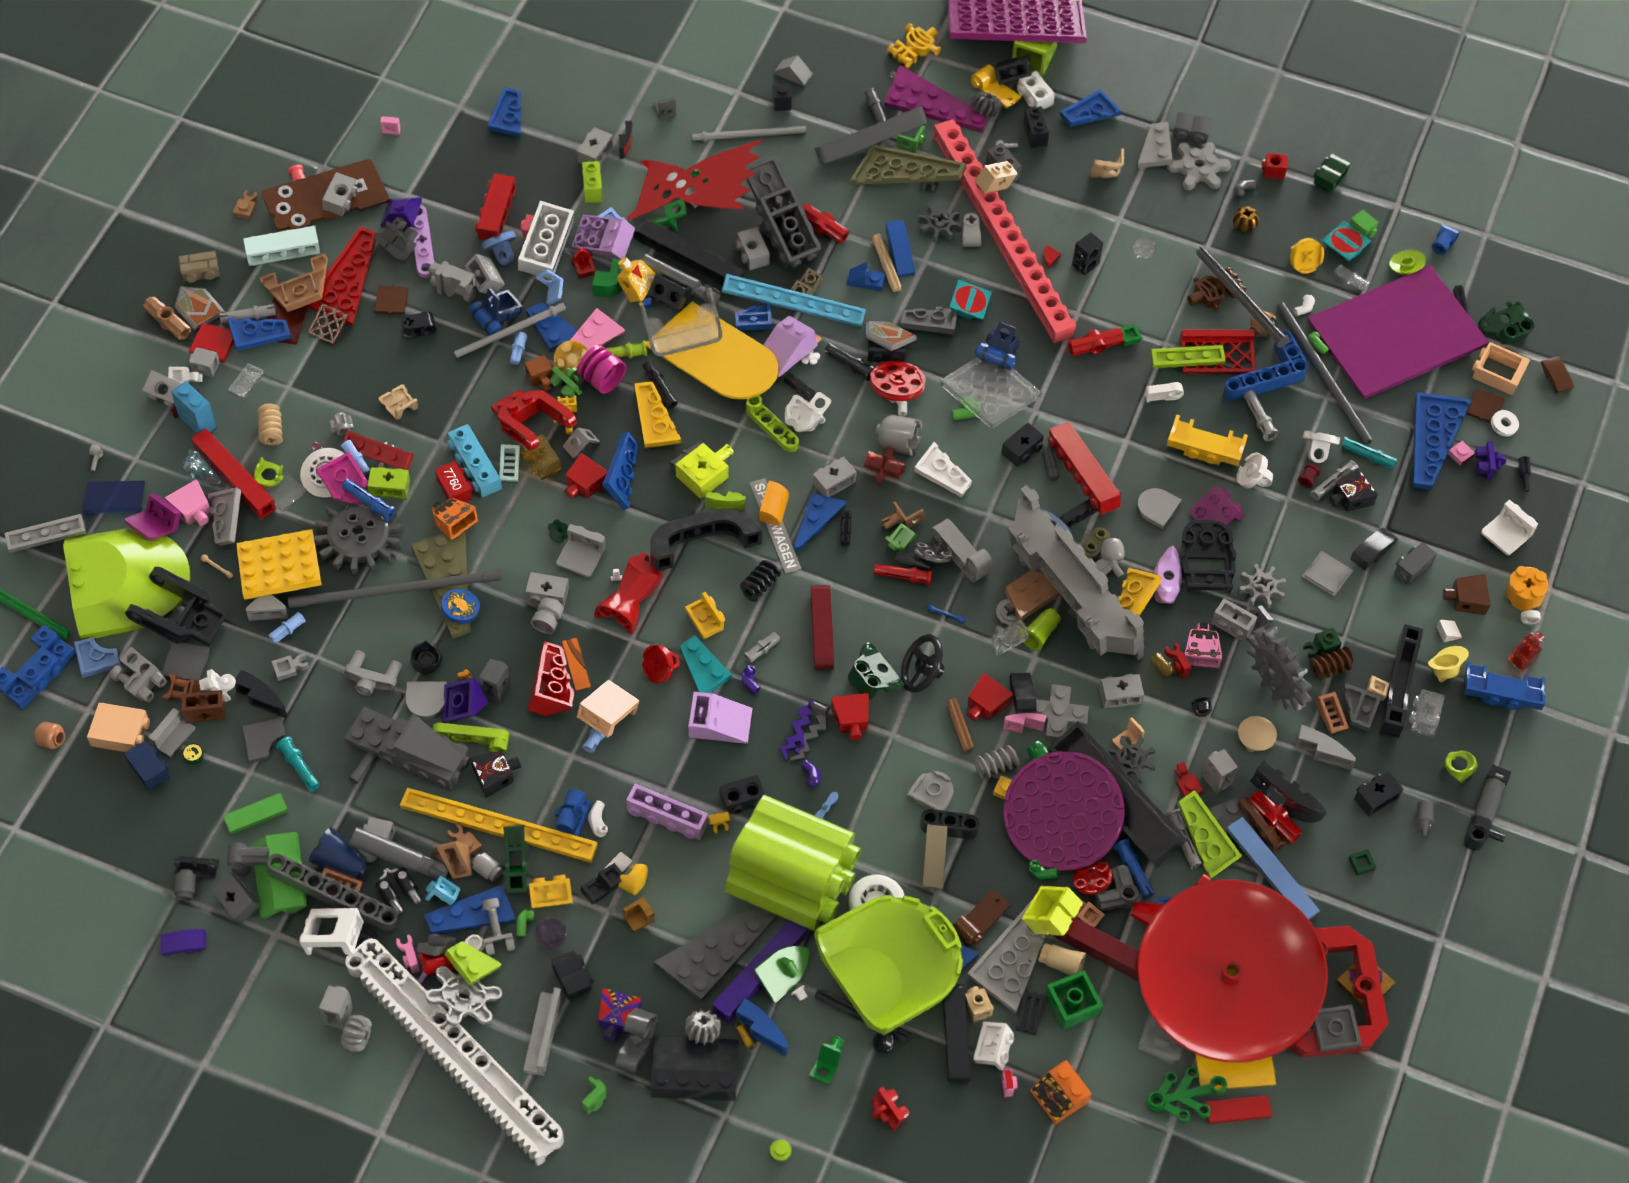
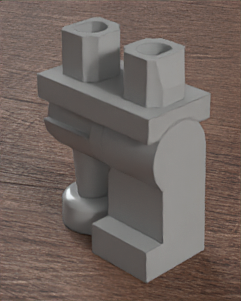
(452, 281)
(143, 678)

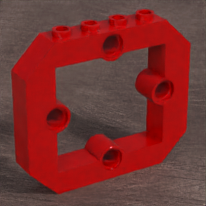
(1344, 940)

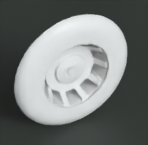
(308, 470)
(875, 883)

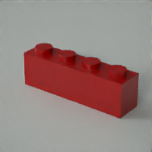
(495, 207)

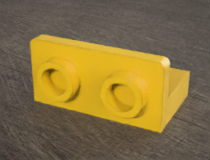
(550, 892)

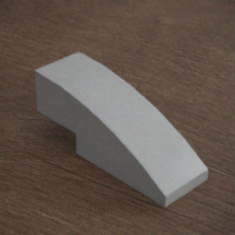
(1324, 748)

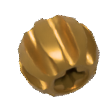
(1245, 219)

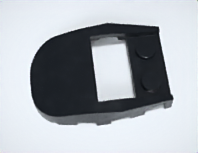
(1208, 541)
(1297, 804)

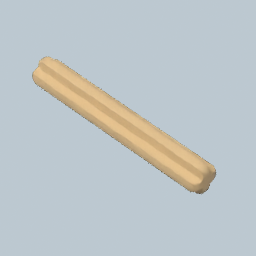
(886, 262)

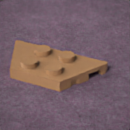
(1030, 593)

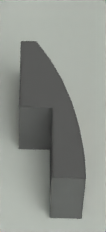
(436, 944)

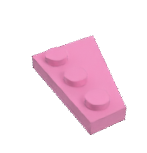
(597, 330)

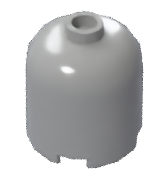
(899, 434)

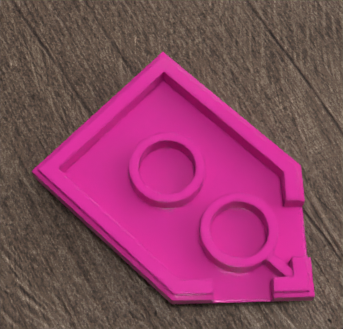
(336, 472)

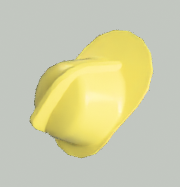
(1448, 662)

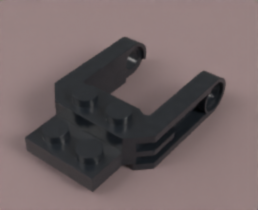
(197, 621)

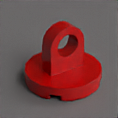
(659, 663)

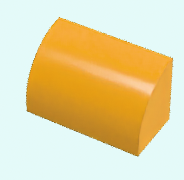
(774, 504)

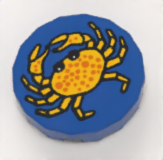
(460, 606)

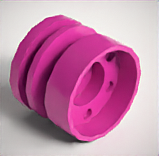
(601, 369)

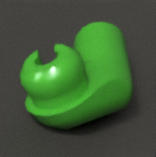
(1315, 341)
(524, 916)

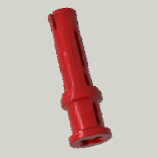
(913, 574)

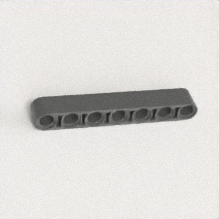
(870, 135)
(326, 884)

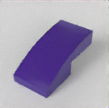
(183, 941)

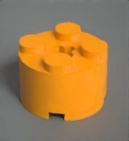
(1527, 588)

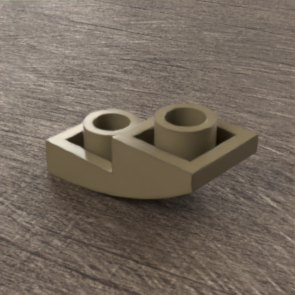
(808, 283)

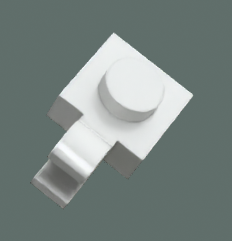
(182, 374)

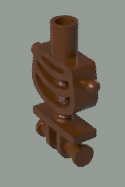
(1208, 288)

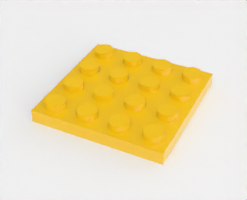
(278, 564)

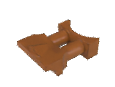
(189, 686)

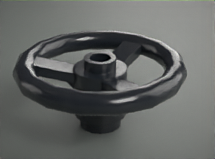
(924, 664)

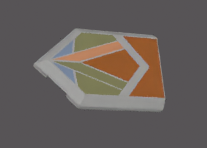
(197, 306)
(888, 335)

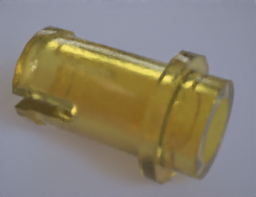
(1165, 667)

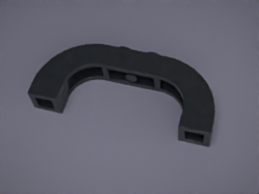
(700, 526)

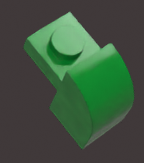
(606, 283)

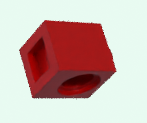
(1275, 165)

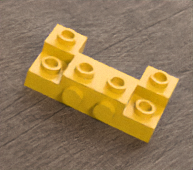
(1206, 445)

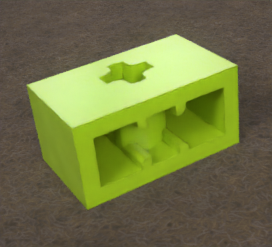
(592, 182)
(389, 483)

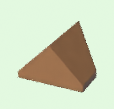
(455, 857)

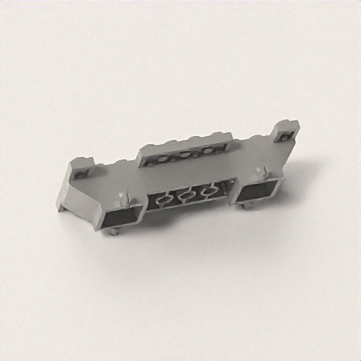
(1075, 578)

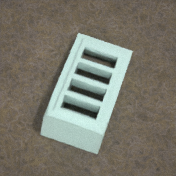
(509, 449)

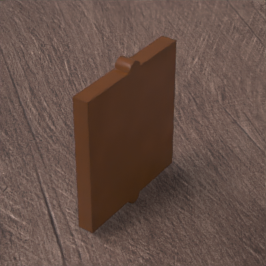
(391, 299)
(1484, 405)

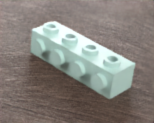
(281, 245)

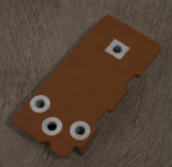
(305, 196)

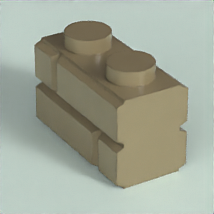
(199, 266)

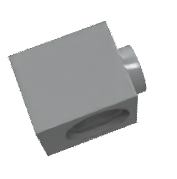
(204, 362)

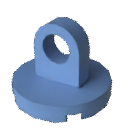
(501, 245)

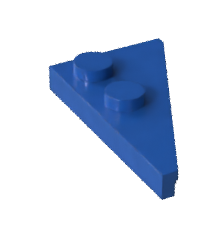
(818, 513)

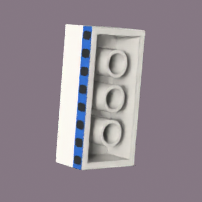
(546, 239)

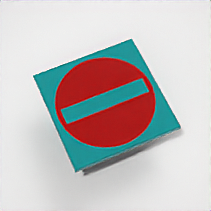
(1346, 241)
(970, 300)

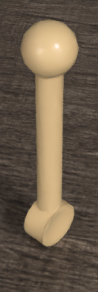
(204, 558)

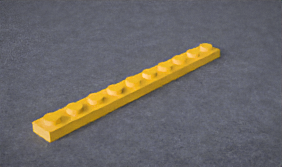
(494, 824)

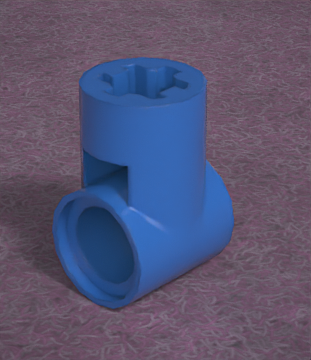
(1445, 237)

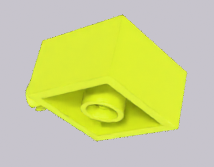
(704, 469)

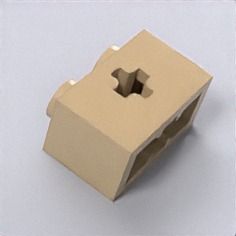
(996, 177)

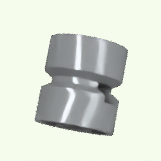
(547, 615)

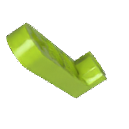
(755, 406)
(495, 738)

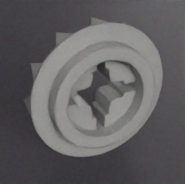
(1002, 612)

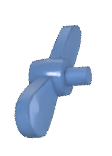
(833, 797)

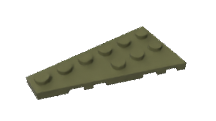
(898, 166)
(444, 558)

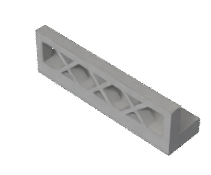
(45, 533)
(543, 1033)

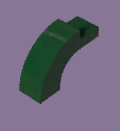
(515, 858)

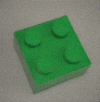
(1073, 1000)

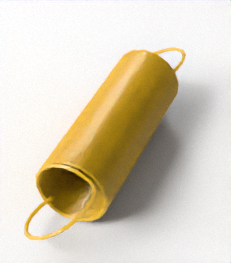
(744, 1035)

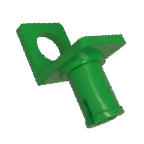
(670, 217)
(828, 1059)

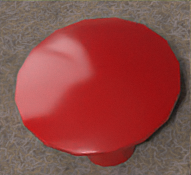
(1093, 878)

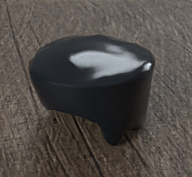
(425, 658)

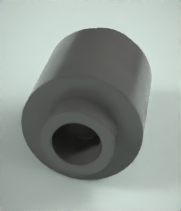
(185, 885)

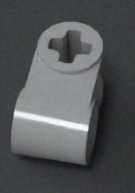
(971, 231)

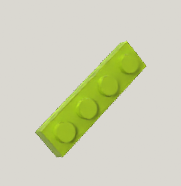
(1187, 356)

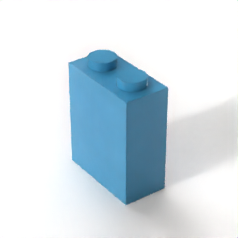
(193, 408)

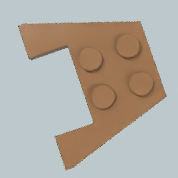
(300, 290)

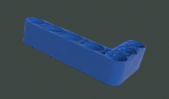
(1289, 371)

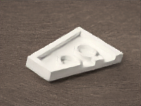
(940, 470)

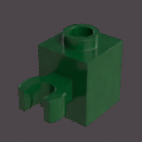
(1323, 643)

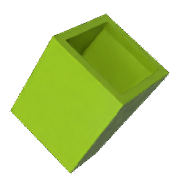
(1039, 53)

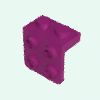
(1217, 507)
(157, 520)

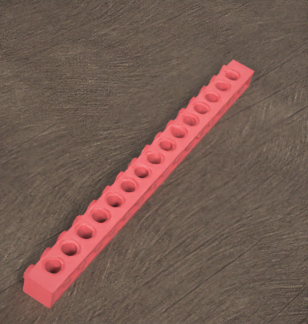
(1007, 235)

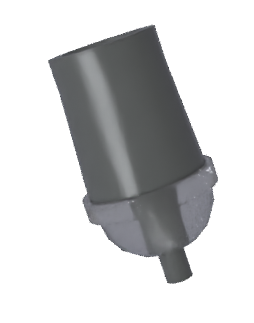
(1425, 817)

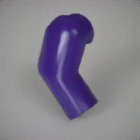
(814, 773)

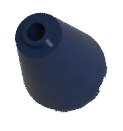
(336, 854)

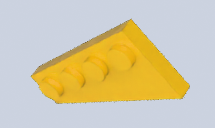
(654, 417)
(1138, 590)

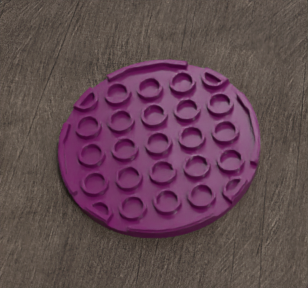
(1064, 811)

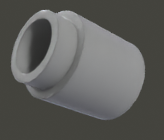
(487, 867)

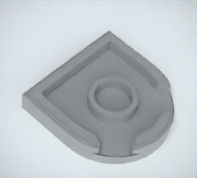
(1157, 506)
(425, 698)
(932, 790)

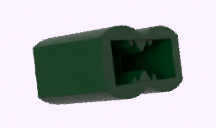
(1331, 172)

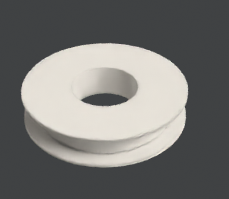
(1507, 416)

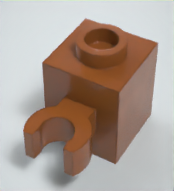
(539, 372)

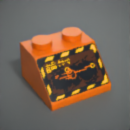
(1061, 1092)

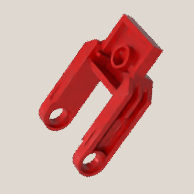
(522, 406)

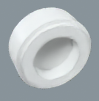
(1530, 617)

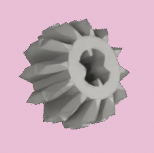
(702, 1027)
(356, 1033)

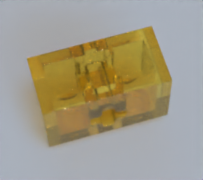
(543, 459)

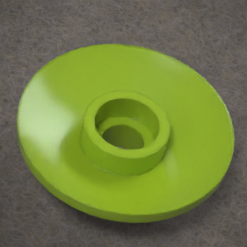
(1407, 262)

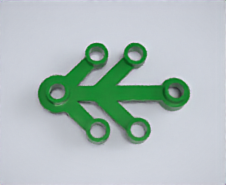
(1183, 1095)

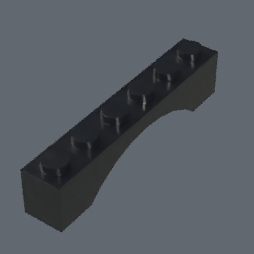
(1400, 682)

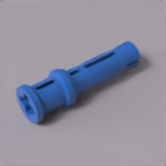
(375, 504)
(1130, 859)

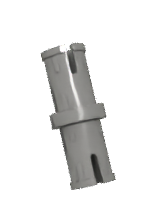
(762, 647)

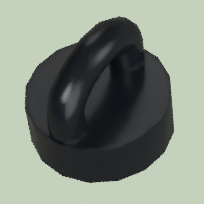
(1201, 704)
(883, 1043)

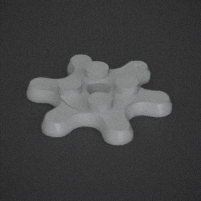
(1195, 174)
(461, 1007)

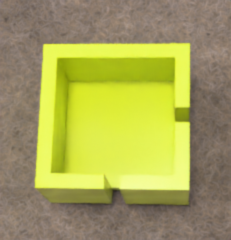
(1052, 910)

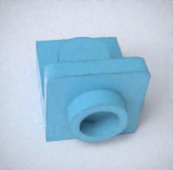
(443, 889)

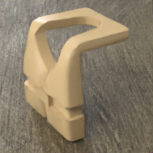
(1105, 169)
(397, 398)

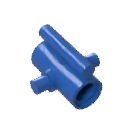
(573, 812)

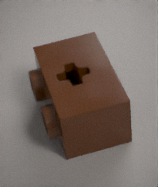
(203, 706)

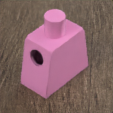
(191, 503)

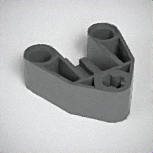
(641, 1028)

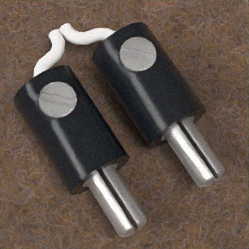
(389, 893)

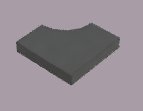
(261, 738)

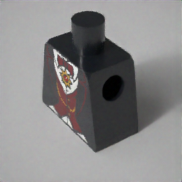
(1353, 492)
(494, 771)

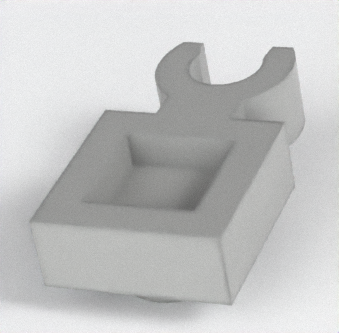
(286, 667)

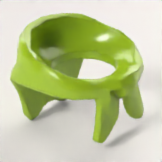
(263, 465)
(1461, 775)

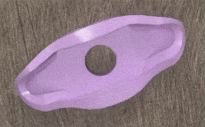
(1168, 589)

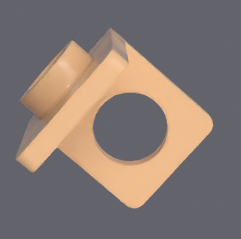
(1132, 733)

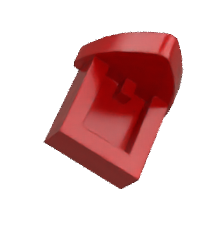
(583, 263)

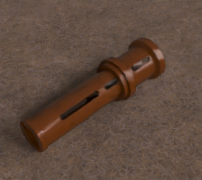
(1266, 831)

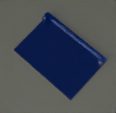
(113, 497)

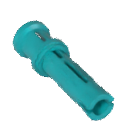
(294, 757)

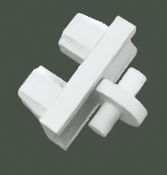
(214, 682)

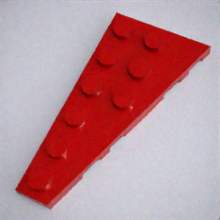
(347, 276)

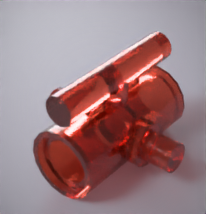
(884, 465)

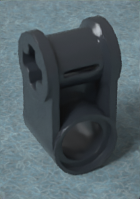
(419, 324)

